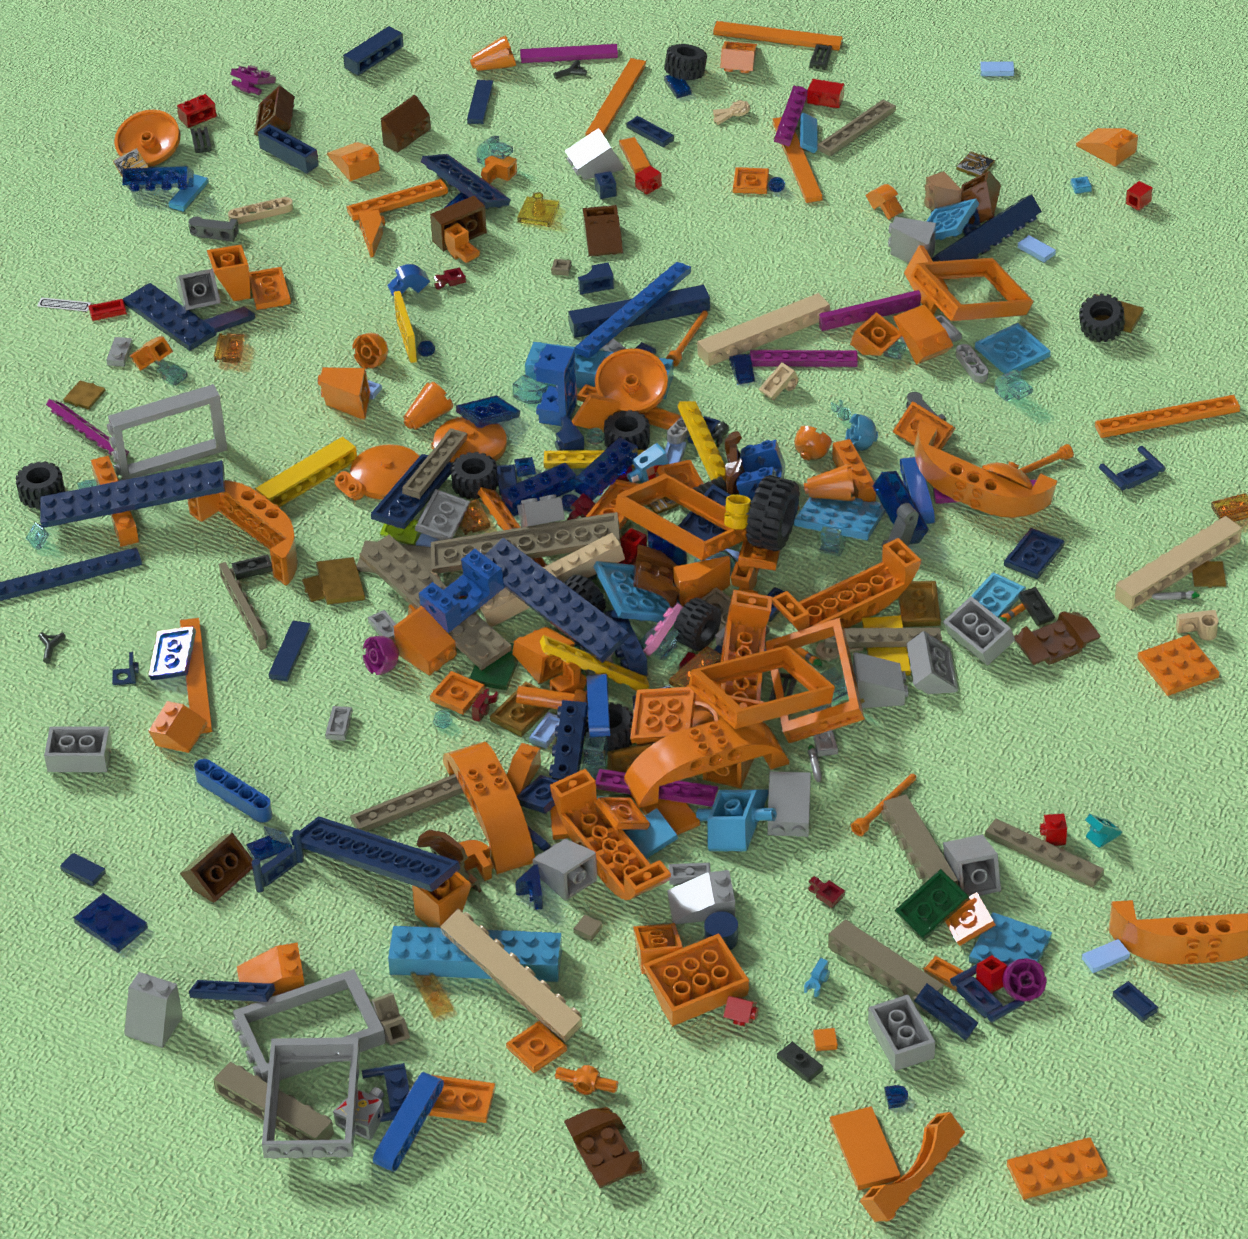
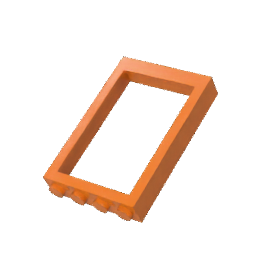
(928, 274)
(632, 503)
(705, 680)
(831, 717)

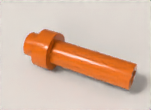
(547, 698)

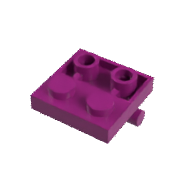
(249, 77)

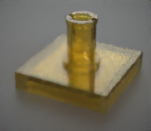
(538, 210)

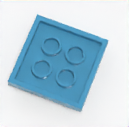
(952, 218)
(1012, 349)
(1010, 941)

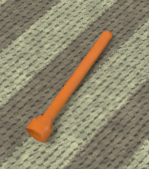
(676, 355)
(1065, 452)
(861, 825)

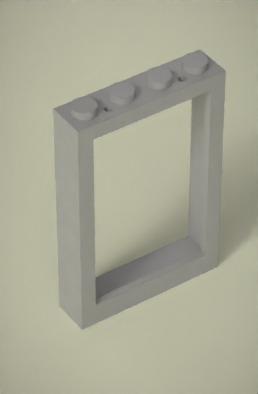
(162, 409)
(368, 1038)
(310, 1051)

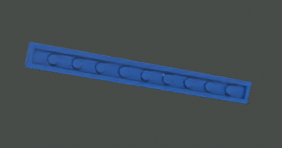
(632, 310)

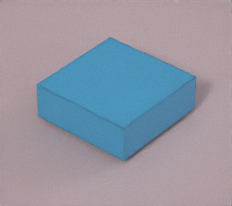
(1081, 185)

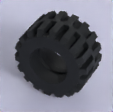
(685, 61)
(1099, 306)
(629, 426)
(473, 472)
(37, 481)
(587, 590)
(697, 624)
(620, 727)

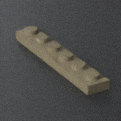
(856, 127)
(434, 463)
(241, 602)
(881, 637)
(407, 803)
(1044, 852)

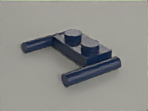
(1137, 474)
(279, 865)
(980, 997)
(396, 1086)

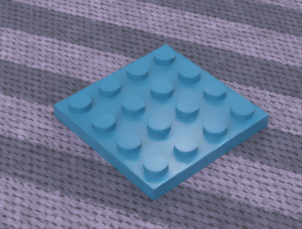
(853, 518)
(629, 600)

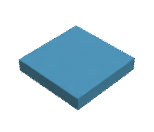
(655, 837)

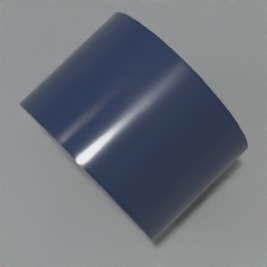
(723, 924)

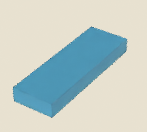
(808, 133)
(185, 197)

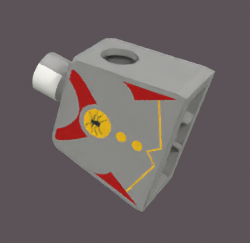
(366, 1113)

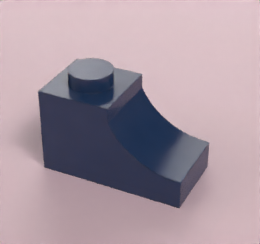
(598, 279)
(569, 437)

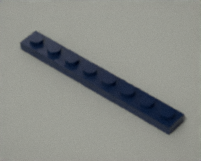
(69, 573)

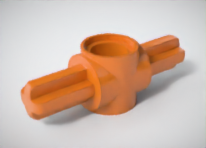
(586, 1079)

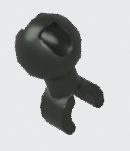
(721, 430)

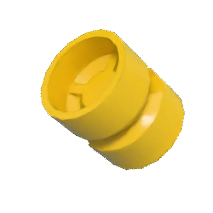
(736, 511)

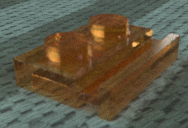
(229, 348)
(1232, 507)
(475, 518)

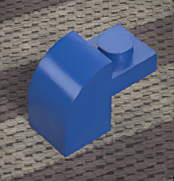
(408, 276)

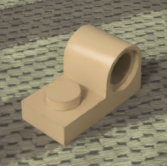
(781, 378)
(1203, 622)

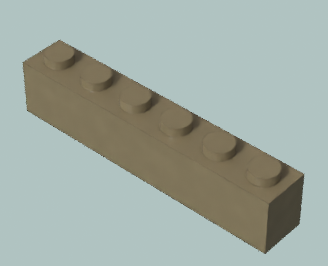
(915, 838)
(880, 961)
(292, 1116)

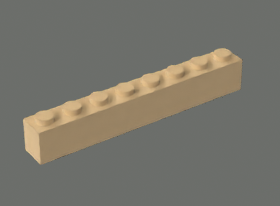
(762, 330)
(581, 562)
(1177, 562)
(511, 975)

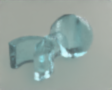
(843, 412)

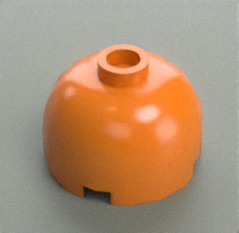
(370, 350)
(811, 444)

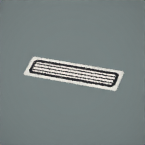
(64, 304)

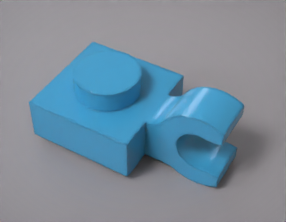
(818, 976)

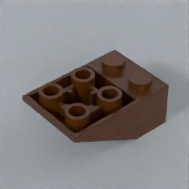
(986, 191)
(602, 230)

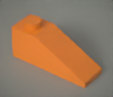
(371, 226)
(524, 767)

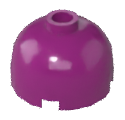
(380, 654)
(1024, 979)

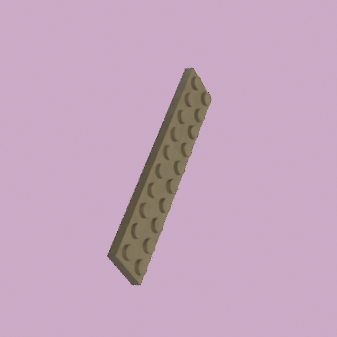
(532, 540)
(409, 577)

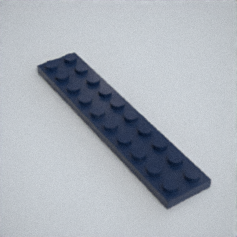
(132, 494)
(557, 602)
(377, 854)

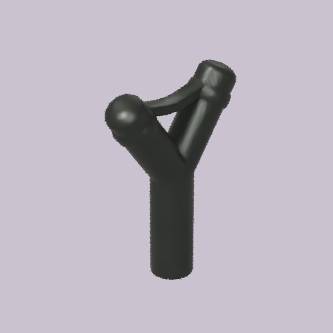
(571, 70)
(50, 644)

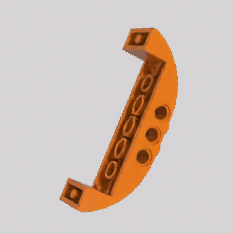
(975, 485)
(256, 517)
(856, 596)
(742, 637)
(698, 752)
(493, 805)
(617, 858)
(1180, 938)

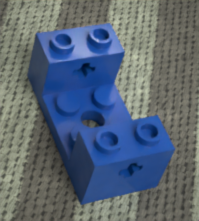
(556, 367)
(759, 462)
(479, 582)

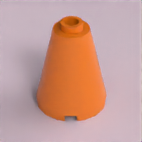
(494, 56)
(427, 406)
(832, 485)

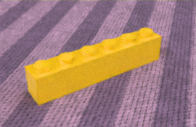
(309, 472)

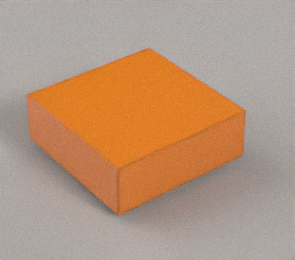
(825, 1039)

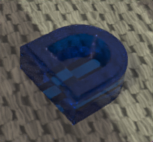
(896, 1096)

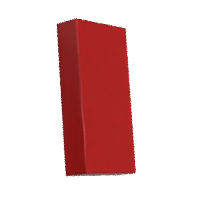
(107, 309)

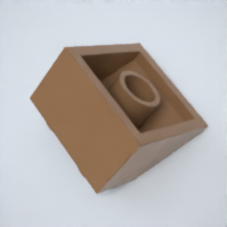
(941, 191)

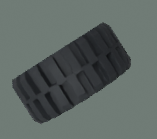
(772, 513)

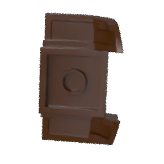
(734, 466)
(655, 573)
(1057, 640)
(446, 846)
(602, 1146)

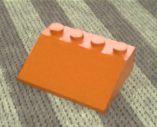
(696, 979)

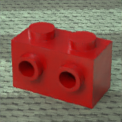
(825, 93)
(196, 110)

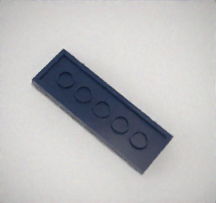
(465, 180)
(168, 316)
(400, 509)

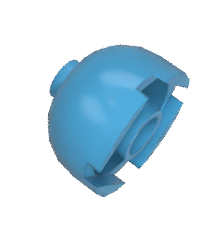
(862, 432)

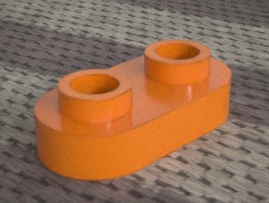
(348, 484)

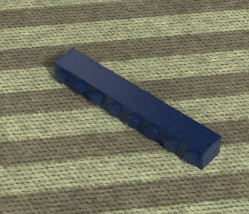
(992, 231)
(671, 305)

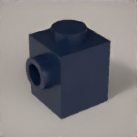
(605, 185)

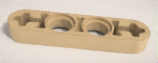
(279, 205)

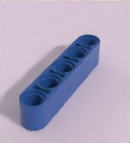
(917, 488)
(598, 705)
(233, 790)
(408, 1121)

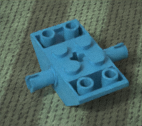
(735, 818)

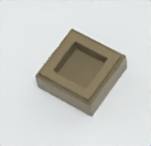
(561, 267)
(587, 927)

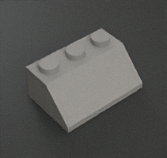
(931, 665)

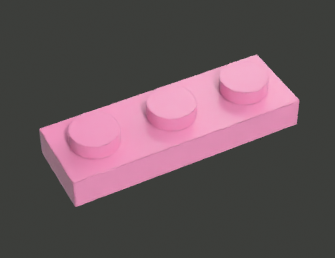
(662, 629)

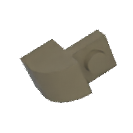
(390, 1019)

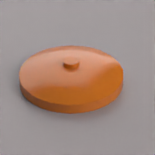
(152, 133)
(633, 379)
(486, 440)
(382, 468)

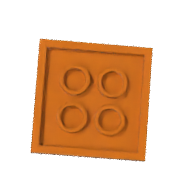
(1178, 665)
(662, 713)

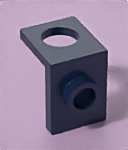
(970, 227)
(131, 672)

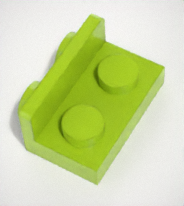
(406, 536)

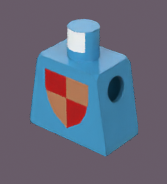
(647, 464)

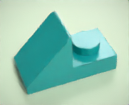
(1101, 830)

